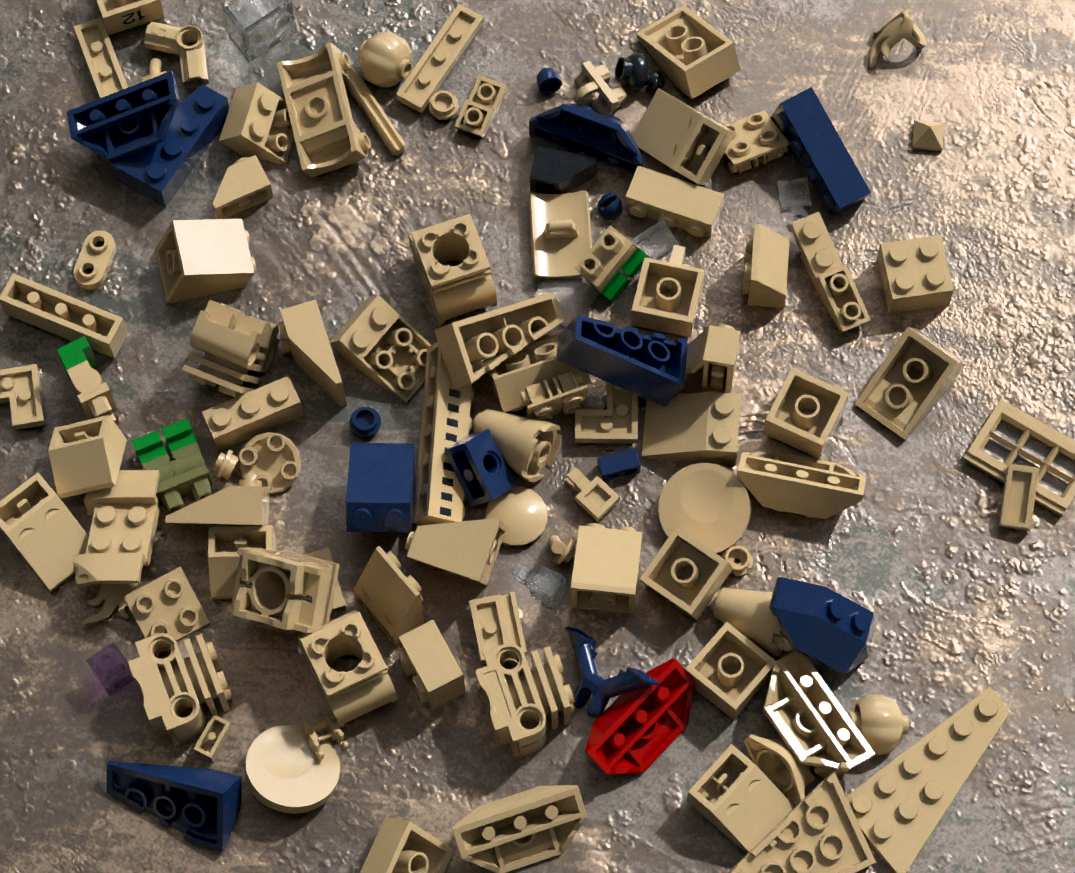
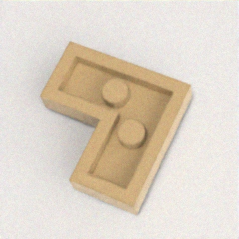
(23, 390)
(612, 425)

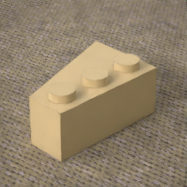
(712, 360)

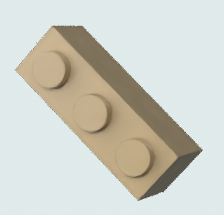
(674, 201)
(253, 413)

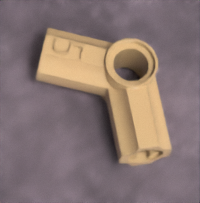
(174, 41)

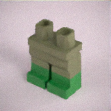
(184, 473)

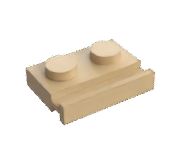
(496, 622)

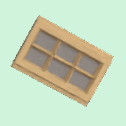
(1020, 439)

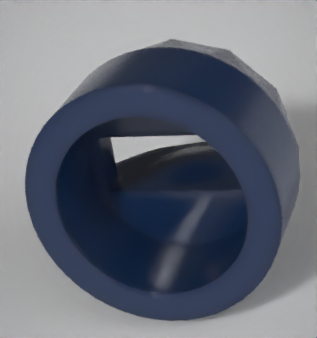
(548, 81)
(611, 211)

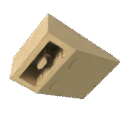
(682, 137)
(384, 348)
(42, 530)
(389, 596)
(739, 799)

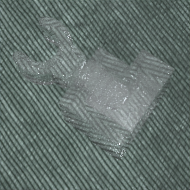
(544, 586)

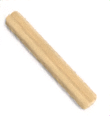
(374, 112)

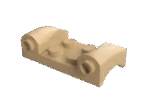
(322, 111)

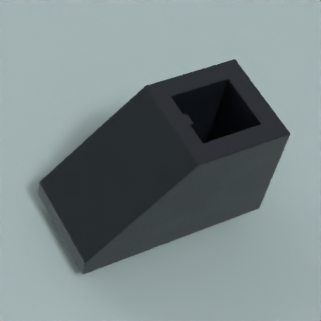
(560, 171)

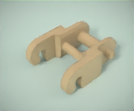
(333, 731)

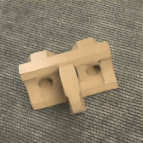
(593, 80)

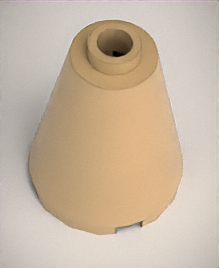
(523, 442)
(751, 616)

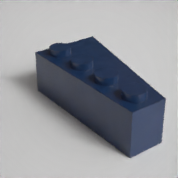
(165, 166)
(625, 358)

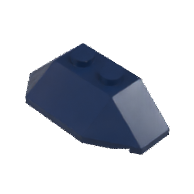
(126, 118)
(586, 131)
(823, 624)

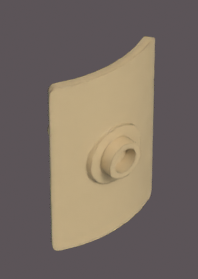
(559, 233)

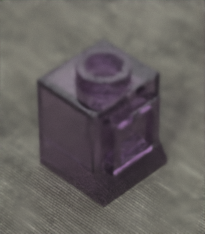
(111, 669)

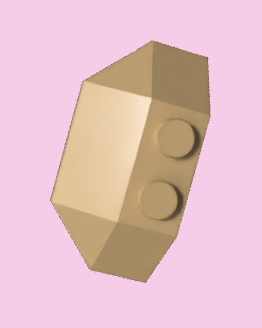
(800, 483)
(812, 717)
(521, 828)

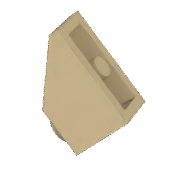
(242, 188)

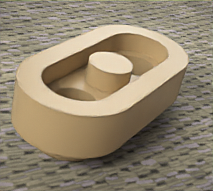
(95, 257)

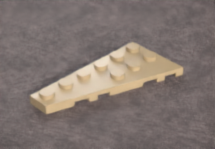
(812, 838)

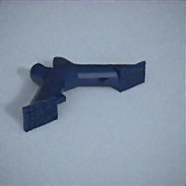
(593, 683)

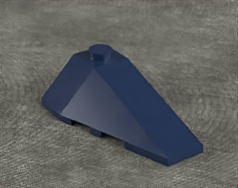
(189, 799)

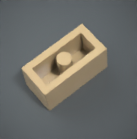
(213, 738)

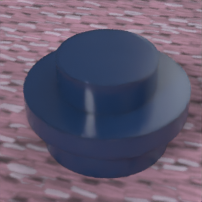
(365, 422)

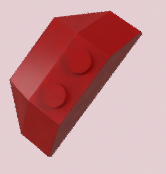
(642, 722)

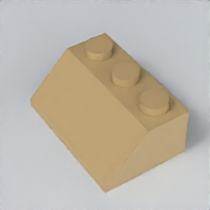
(528, 367)
(406, 849)

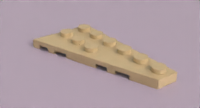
(913, 791)

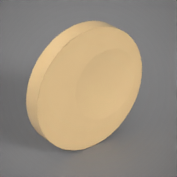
(706, 505)
(287, 773)

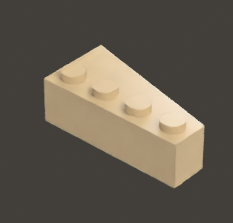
(487, 339)

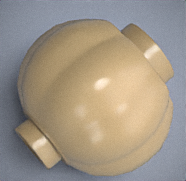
(385, 59)
(880, 722)

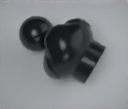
(635, 74)

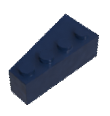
(820, 151)

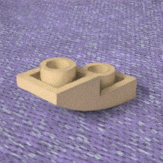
(481, 106)

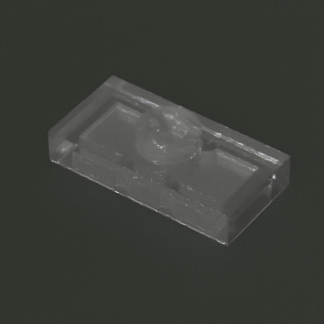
(655, 241)

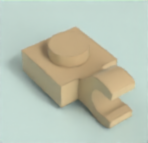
(593, 496)

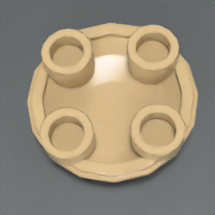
(270, 460)
(522, 512)

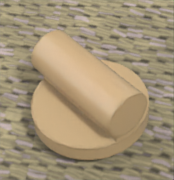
(563, 550)

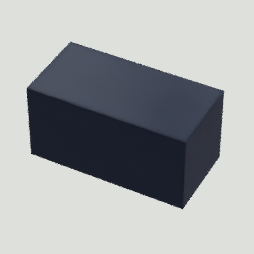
(619, 465)

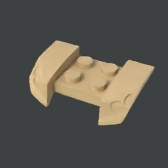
(120, 530)

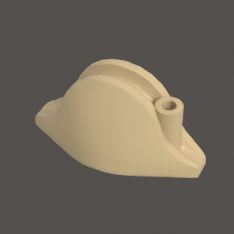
(780, 766)

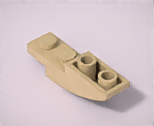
(828, 273)

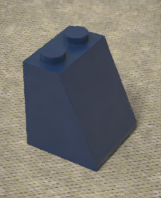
(380, 487)

